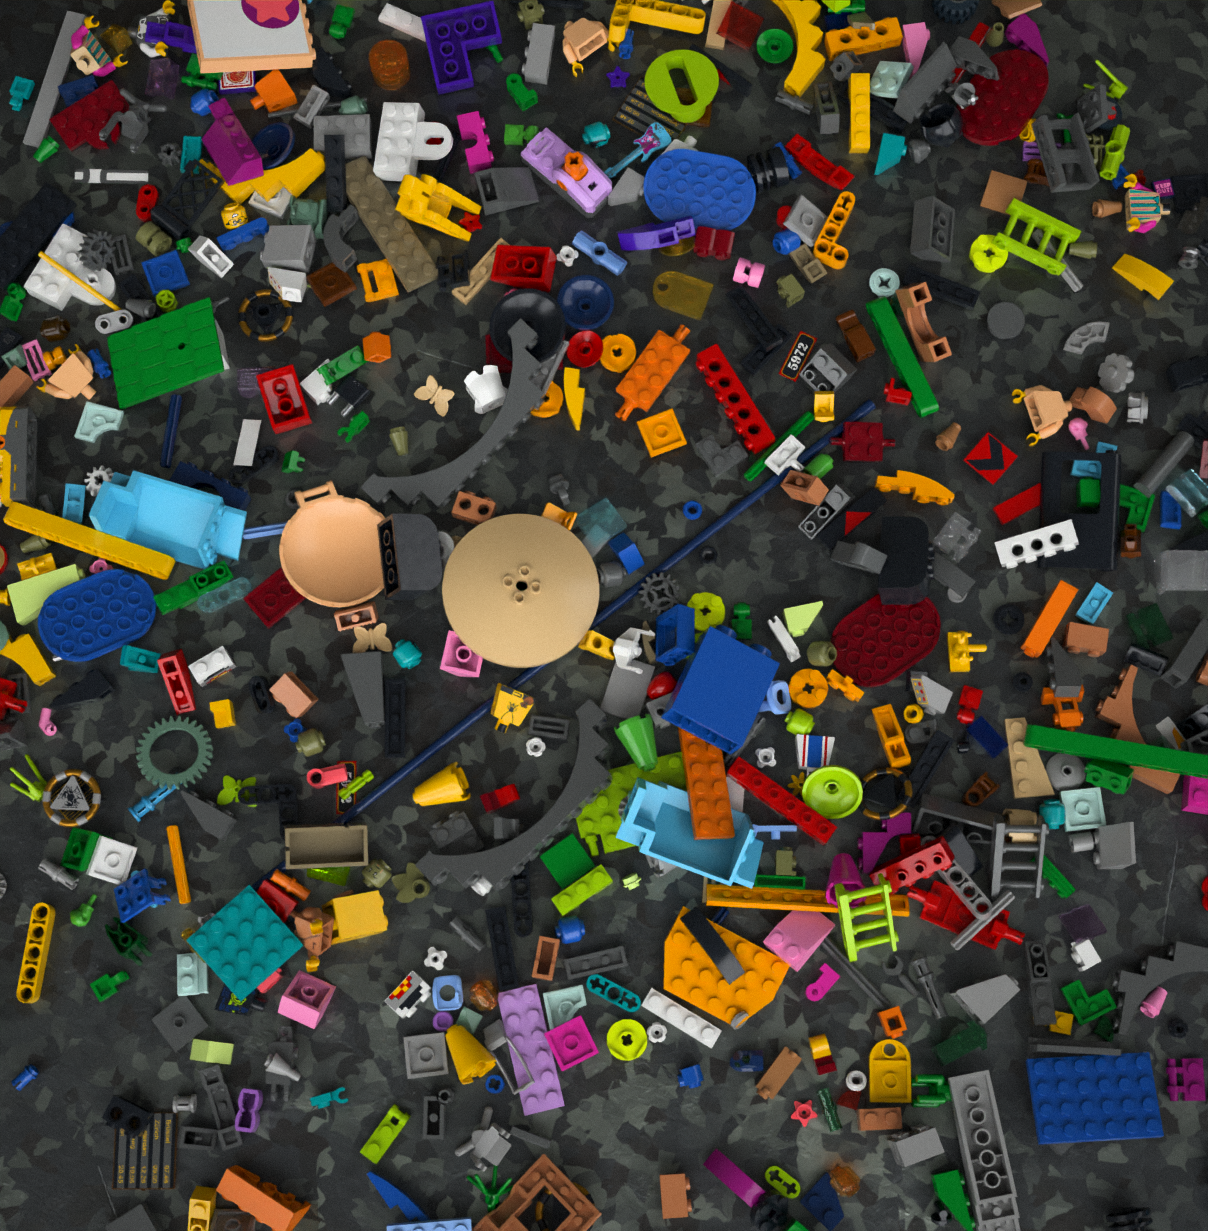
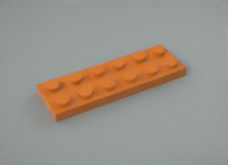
(706, 788)

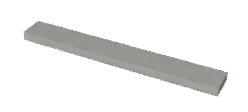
(55, 76)

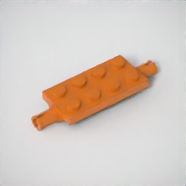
(652, 371)

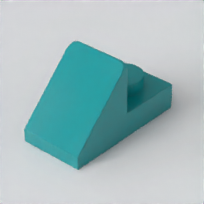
(139, 659)

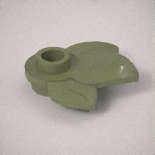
(408, 883)

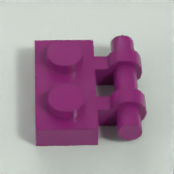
(1191, 1077)

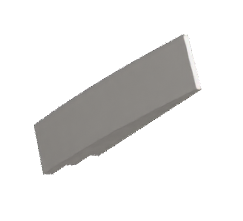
(984, 1153)

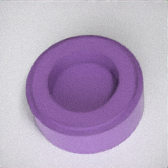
(442, 1021)

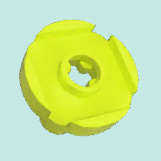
(979, 258)
(713, 603)
(626, 1027)

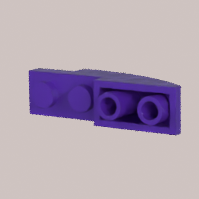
(172, 35)
(656, 236)

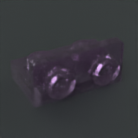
(162, 78)

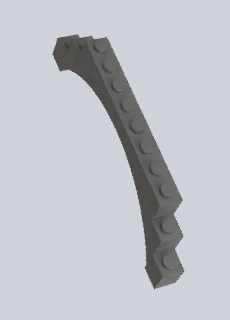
(450, 478)
(504, 861)

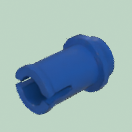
(25, 1077)

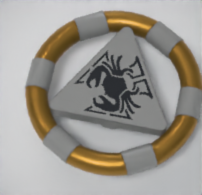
(71, 797)

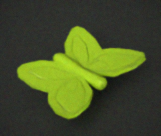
(232, 788)

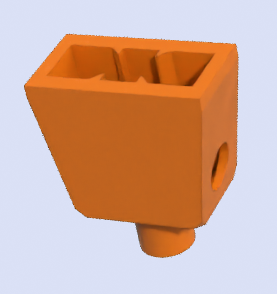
(273, 93)

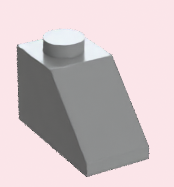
(627, 189)

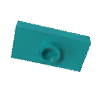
(191, 150)

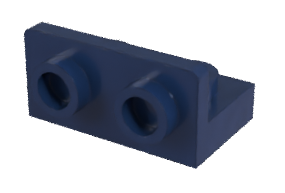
(77, 89)

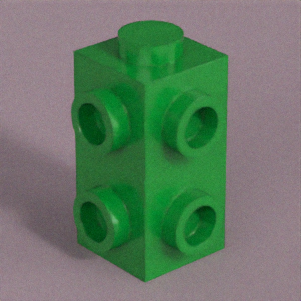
(1109, 775)

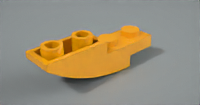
(923, 488)

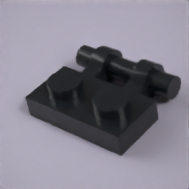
(458, 268)

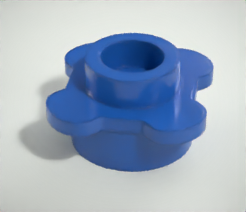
(296, 724)

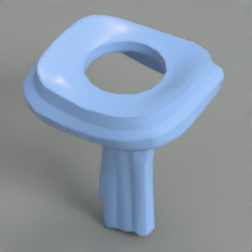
(772, 703)
(456, 1002)

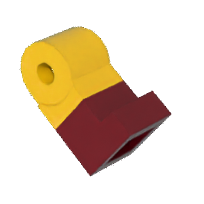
(821, 1054)

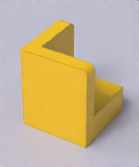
(223, 713)

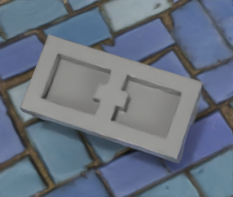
(312, 106)

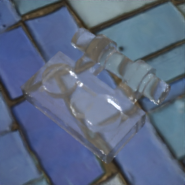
(952, 532)

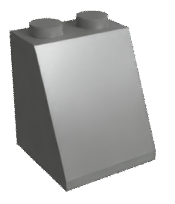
(289, 247)
(986, 997)

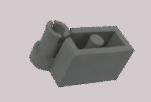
(435, 1114)

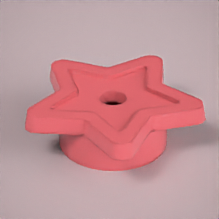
(804, 1118)

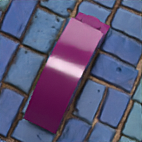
(734, 1178)

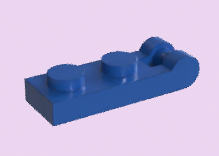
(243, 233)

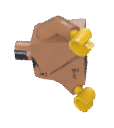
(314, 931)

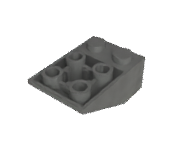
(505, 188)

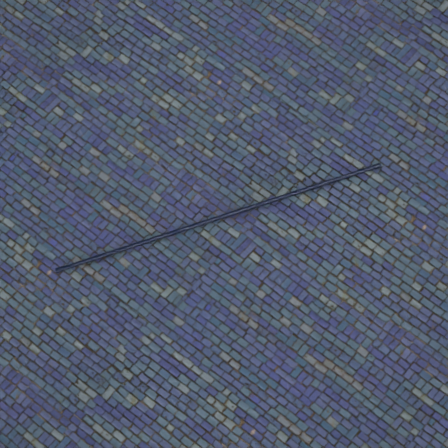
(858, 414)

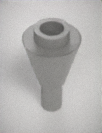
(277, 1065)

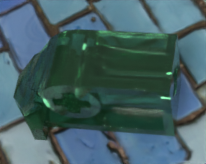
(960, 1044)

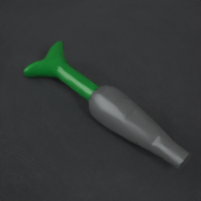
(1070, 167)

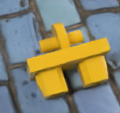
(36, 566)

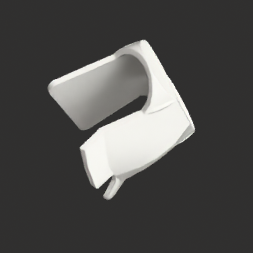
(486, 389)

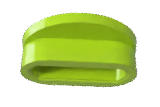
(701, 77)

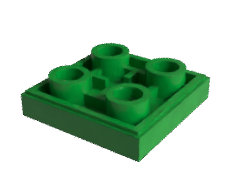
(567, 861)

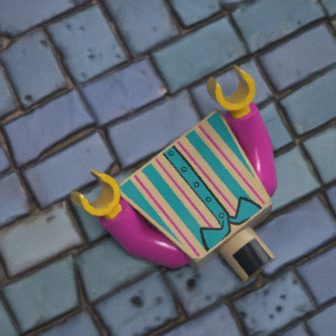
(89, 54)
(1142, 206)

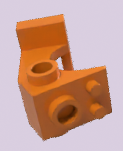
(1064, 719)

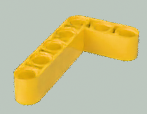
(654, 13)

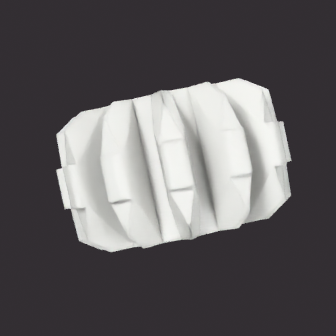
(94, 478)

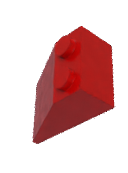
(524, 266)
(283, 399)

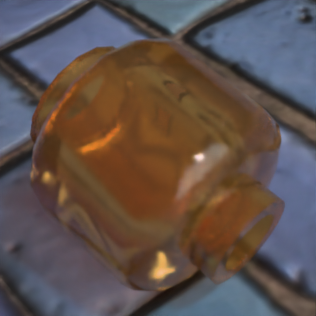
(483, 995)
(845, 1181)

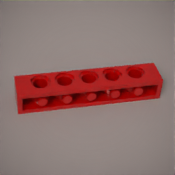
(714, 357)
(781, 801)

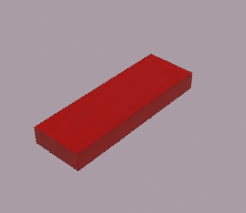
(1018, 505)

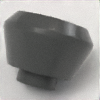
(918, 150)

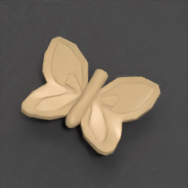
(436, 393)
(370, 638)

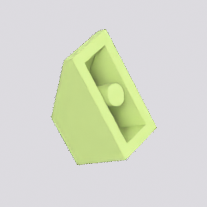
(800, 618)

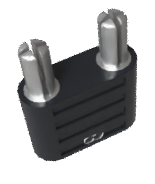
(351, 392)

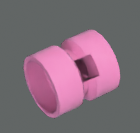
(755, 275)

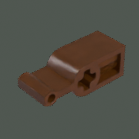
(855, 336)

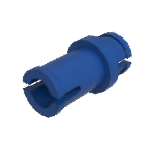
(626, 46)
(100, 366)

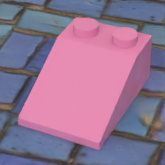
(798, 936)

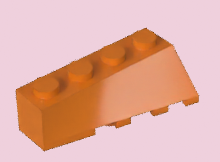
(261, 1199)

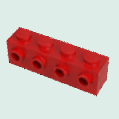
(915, 864)

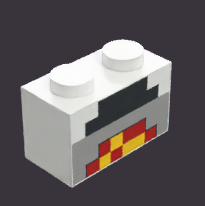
(212, 666)
(408, 995)

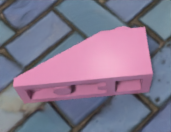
(914, 43)

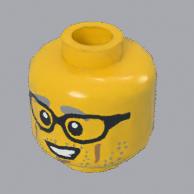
(234, 216)

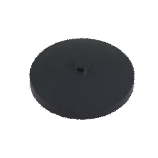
(539, 312)

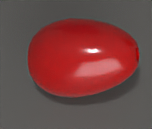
(661, 685)

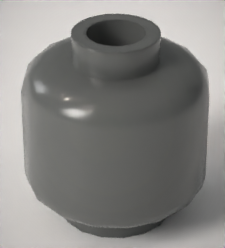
(611, 574)

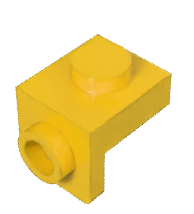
(823, 405)

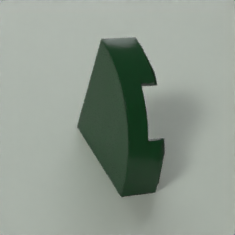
(1104, 1029)

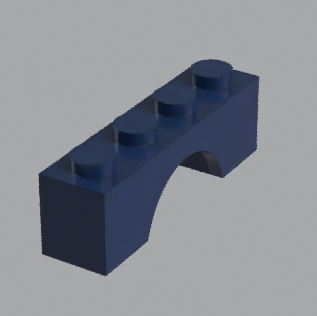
(190, 476)

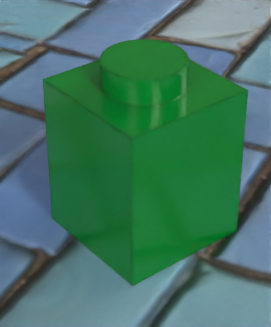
(1088, 492)

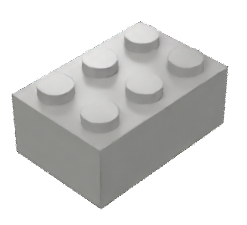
(356, 132)
(915, 1145)

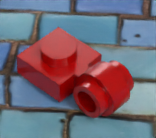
(969, 699)

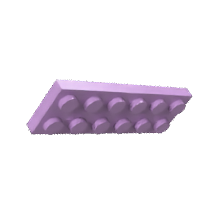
(526, 1028)

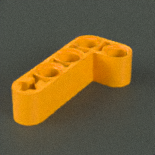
(835, 227)

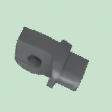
(559, 486)

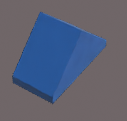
(626, 553)

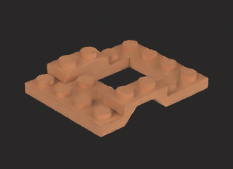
(541, 1174)

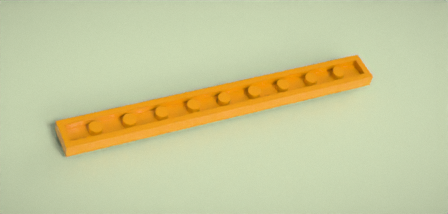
(791, 899)

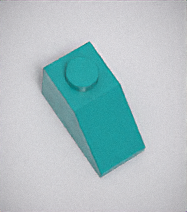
(890, 152)

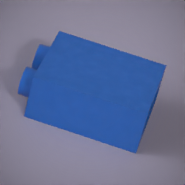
(721, 689)

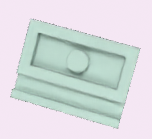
(191, 975)

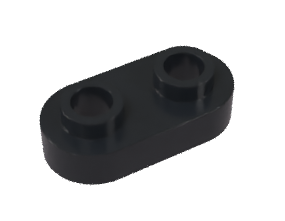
(262, 696)

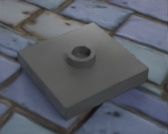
(180, 1022)

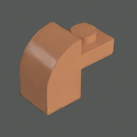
(1094, 402)

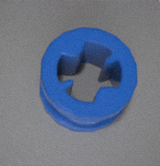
(493, 1090)

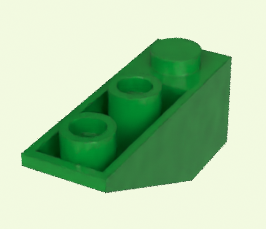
(950, 1192)

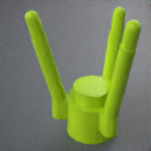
(1117, 88)
(36, 788)

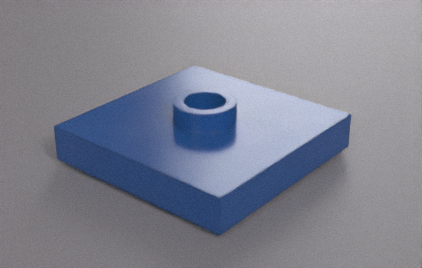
(165, 273)

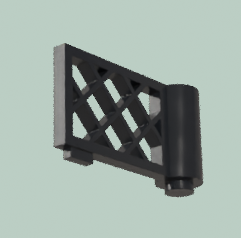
(169, 217)

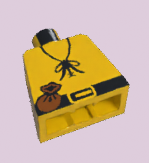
(510, 706)

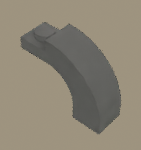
(334, 231)

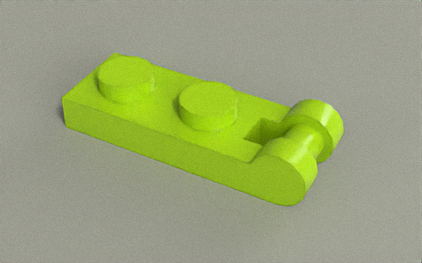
(384, 1134)

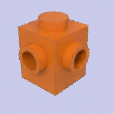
(376, 347)

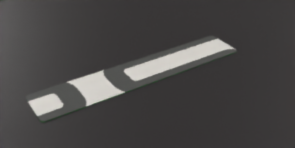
(111, 176)

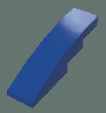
(394, 1195)

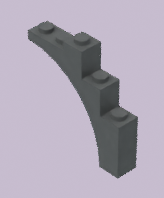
(1153, 970)

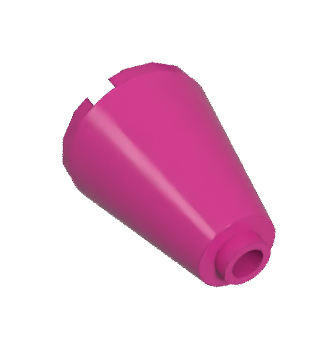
(845, 872)

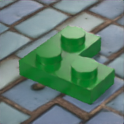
(1138, 506)
(1084, 1007)

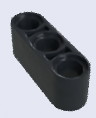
(961, 849)

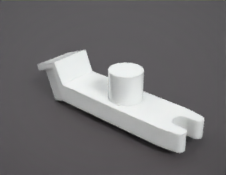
(784, 639)

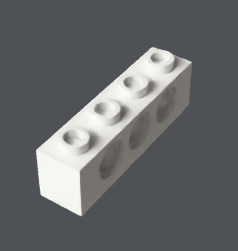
(1063, 529)

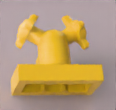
(959, 651)

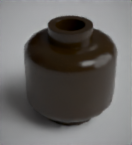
(55, 328)

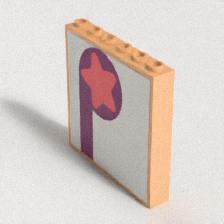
(251, 35)

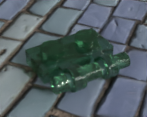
(1154, 624)

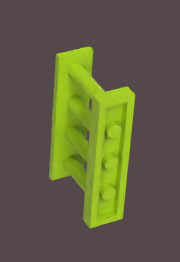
(1042, 221)
(847, 913)

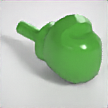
(81, 916)

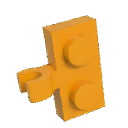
(850, 691)

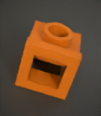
(895, 1014)

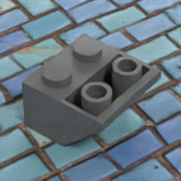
(828, 370)

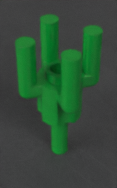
(938, 1090)

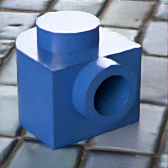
(690, 1076)

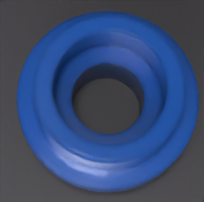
(692, 504)

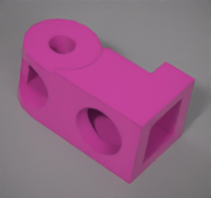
(820, 987)

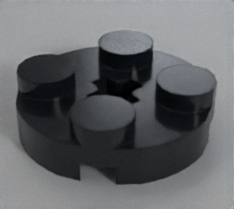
(770, 1211)

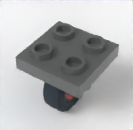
(1098, 110)

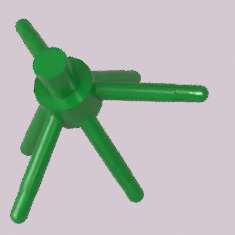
(491, 1194)

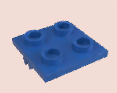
(136, 894)

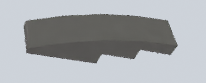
(951, 576)

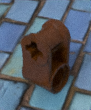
(1039, 176)
(981, 788)

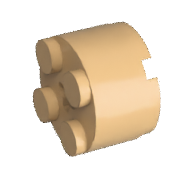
(1020, 817)

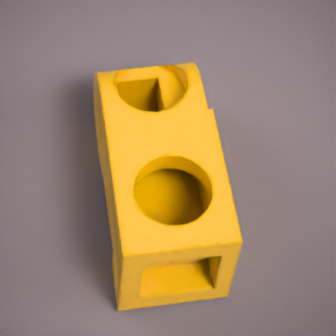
(597, 644)

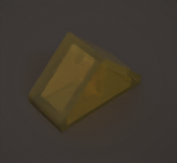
(117, 38)

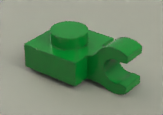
(356, 424)
(107, 985)

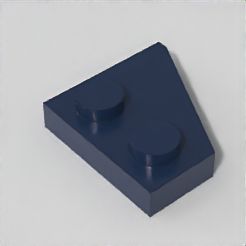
(823, 1203)

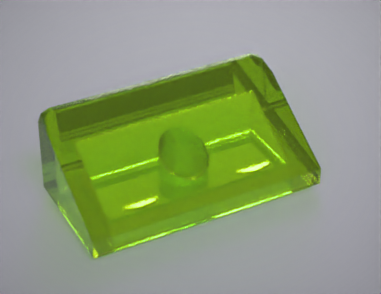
(333, 875)

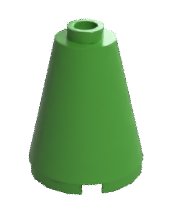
(639, 741)

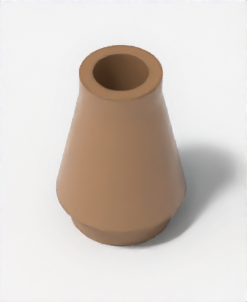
(1104, 208)
(947, 438)

